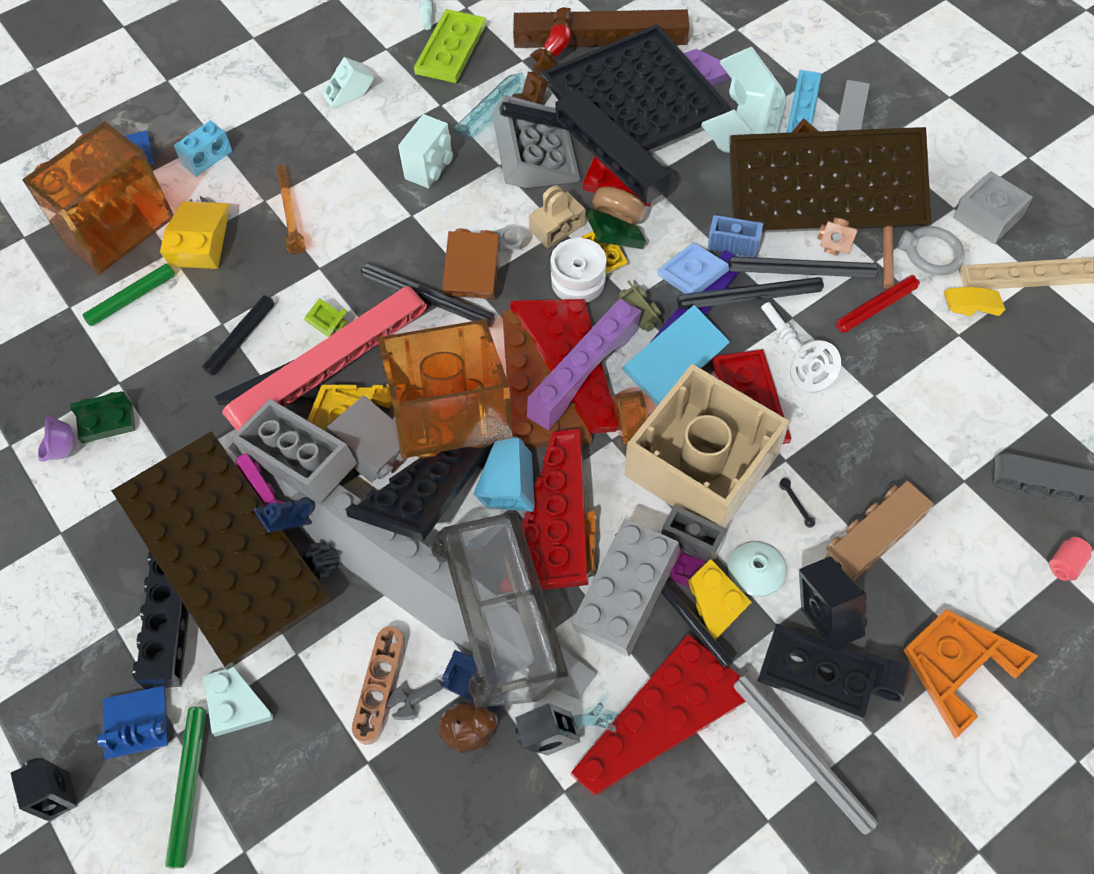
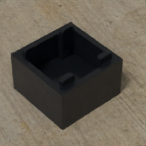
(832, 602)

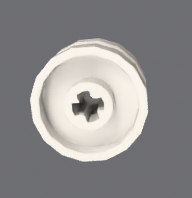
(578, 269)

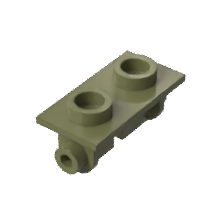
(649, 313)

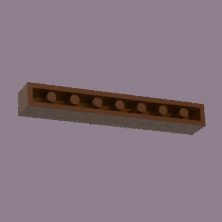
(599, 27)

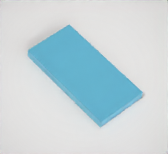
(665, 359)

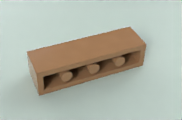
(879, 530)

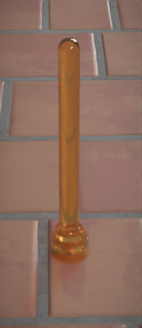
(294, 241)

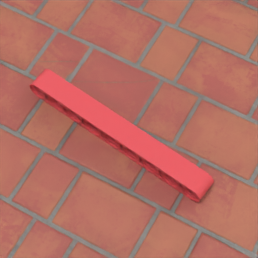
(328, 356)

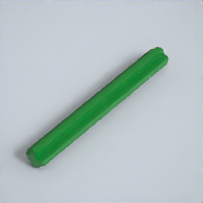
(185, 788)

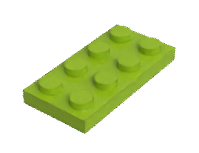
(450, 46)

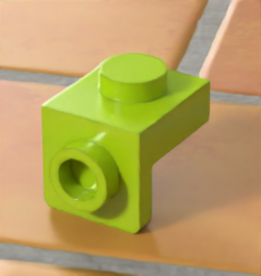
(325, 318)

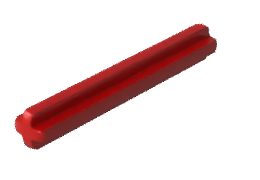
(877, 304)

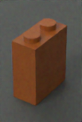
(471, 264)

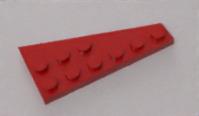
(669, 709)

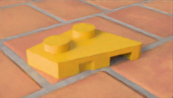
(717, 598)

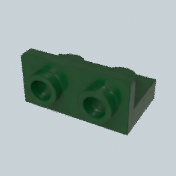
(103, 416)

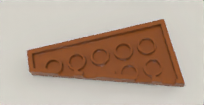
(524, 374)

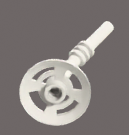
(801, 357)

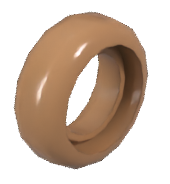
(619, 204)

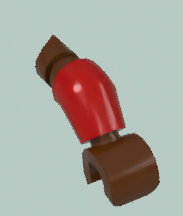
(556, 42)

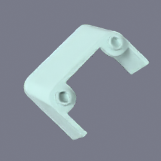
(758, 100)

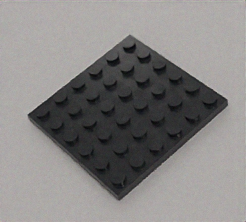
(642, 87)

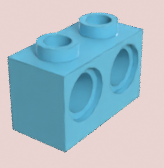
(203, 148)

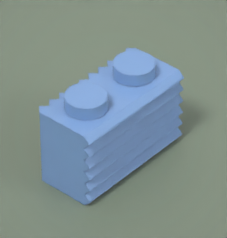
(735, 236)

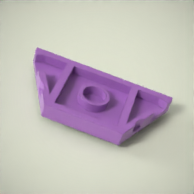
(708, 66)

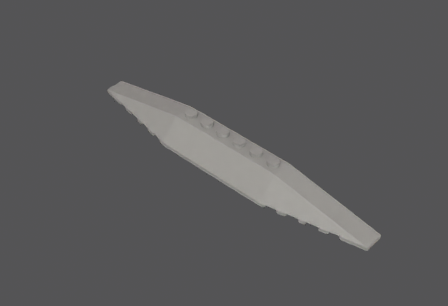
(399, 569)

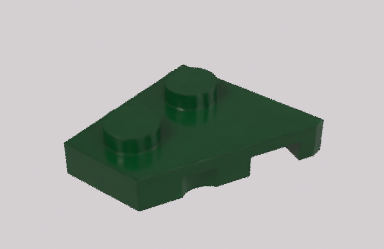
(614, 231)

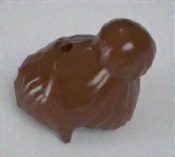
(472, 733)

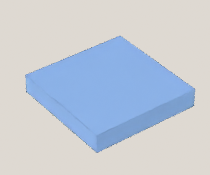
(693, 269)

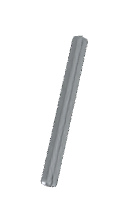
(806, 755)

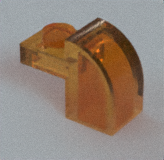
(630, 412)

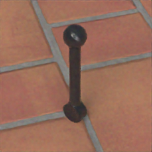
(785, 485)

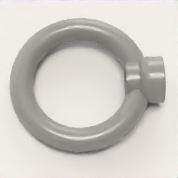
(911, 239)

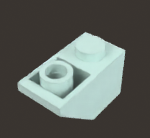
(347, 83)

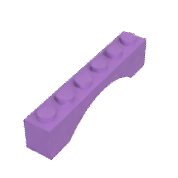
(555, 393)

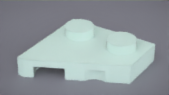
(232, 703)

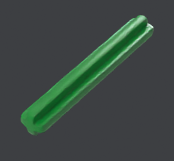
(128, 294)

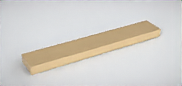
(1028, 273)

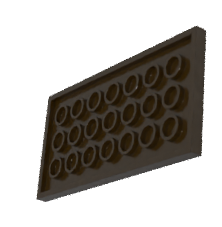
(819, 175)
(217, 553)

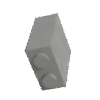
(369, 437)

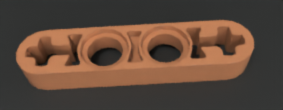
(378, 684)

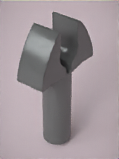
(412, 699)

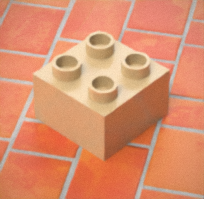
(705, 447)

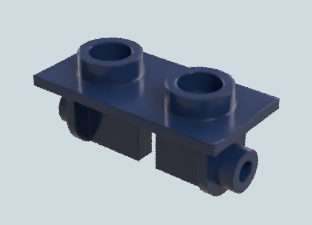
(286, 514)

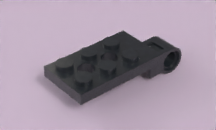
(853, 673)

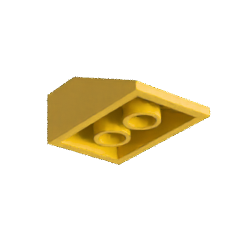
(195, 235)

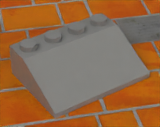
(533, 152)

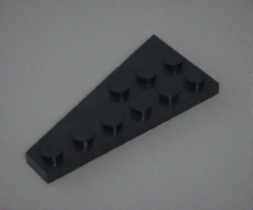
(419, 493)

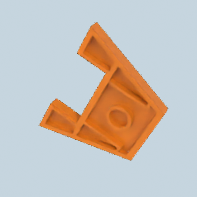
(950, 654)

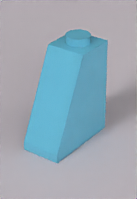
(507, 477)

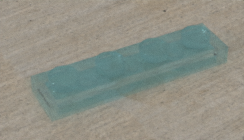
(484, 110)

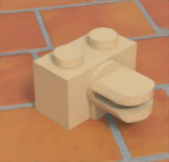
(557, 218)

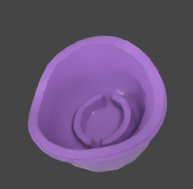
(57, 440)

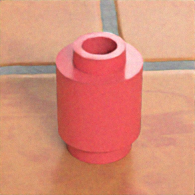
(1071, 559)

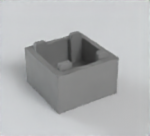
(992, 207)

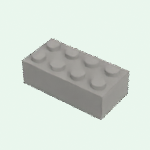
(295, 450)
(626, 587)

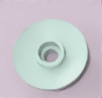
(754, 580)

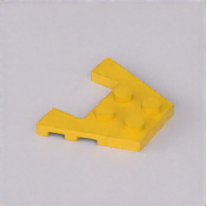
(336, 399)

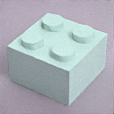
(426, 151)

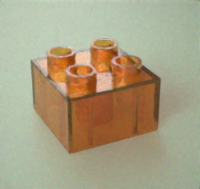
(100, 197)
(445, 388)

